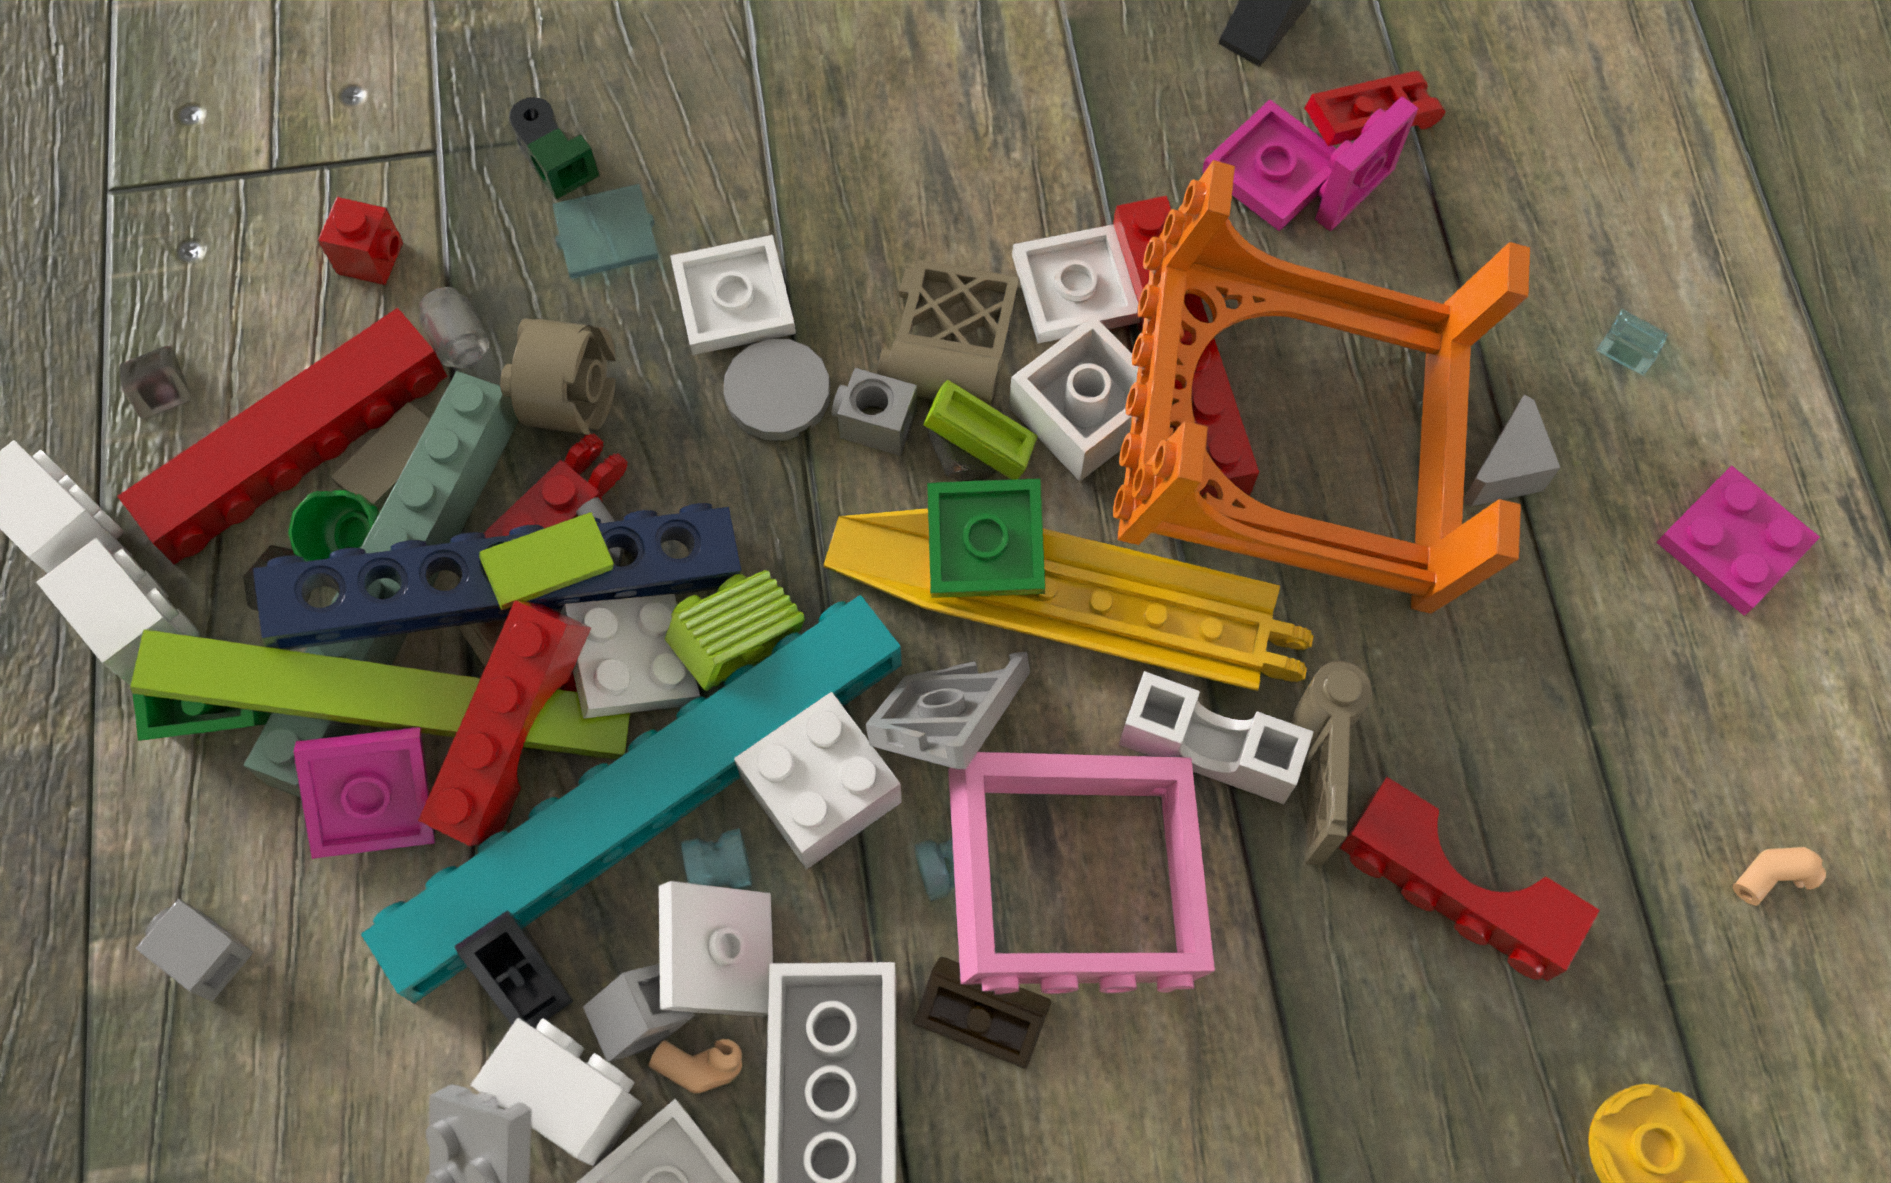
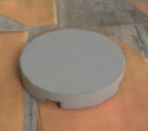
(777, 389)

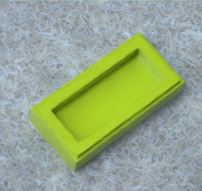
(981, 430)
(546, 560)

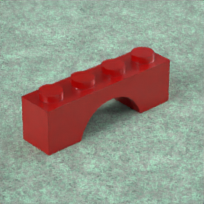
(481, 767)
(1532, 926)

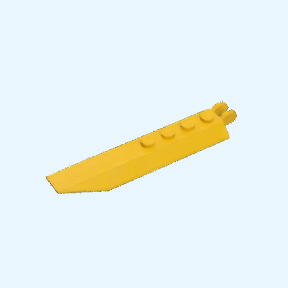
(1094, 600)

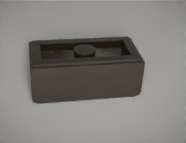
(986, 1021)

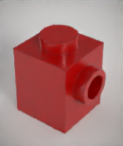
(360, 240)

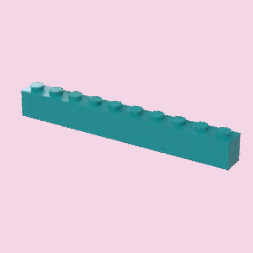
(629, 800)

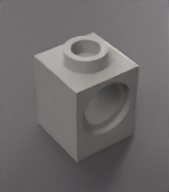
(880, 431)
(193, 949)
(629, 1014)

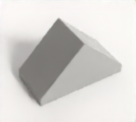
(1519, 460)

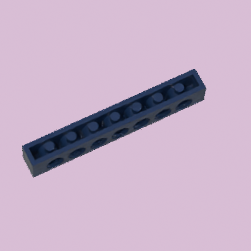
(292, 623)

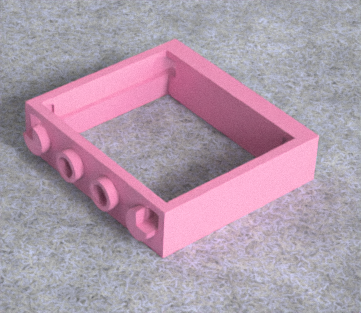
(1078, 775)

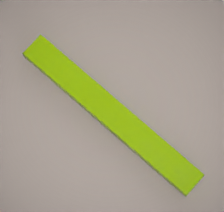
(349, 692)

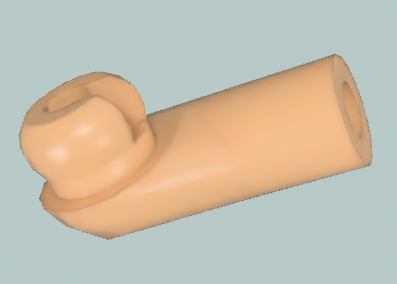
(1779, 864)
(701, 1071)

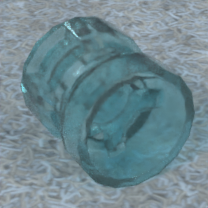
(718, 861)
(933, 868)

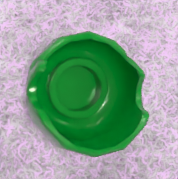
(330, 523)

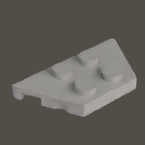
(946, 711)
(476, 1139)

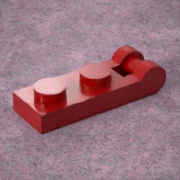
(1345, 110)

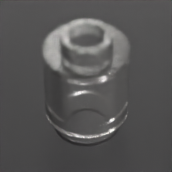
(453, 328)

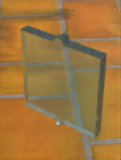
(605, 231)

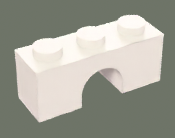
(1250, 754)

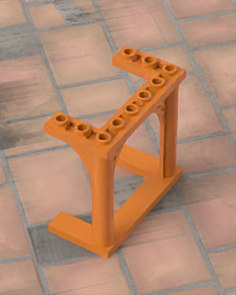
(1167, 470)

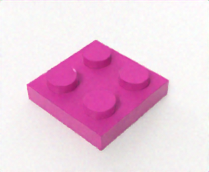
(1365, 162)
(1275, 163)
(1738, 540)
(363, 792)

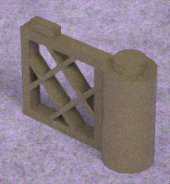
(948, 354)
(1330, 709)

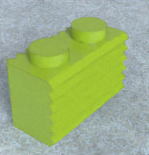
(731, 627)

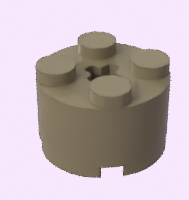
(560, 376)

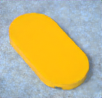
(1658, 1138)

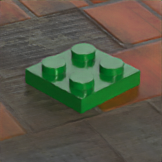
(986, 538)

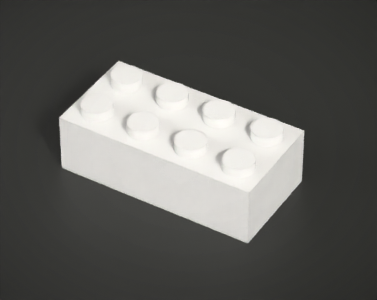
(831, 1073)

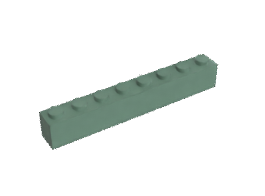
(425, 505)

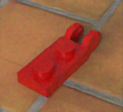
(562, 489)

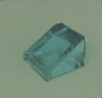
(1632, 342)

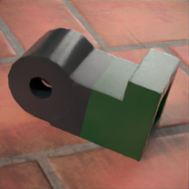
(558, 162)

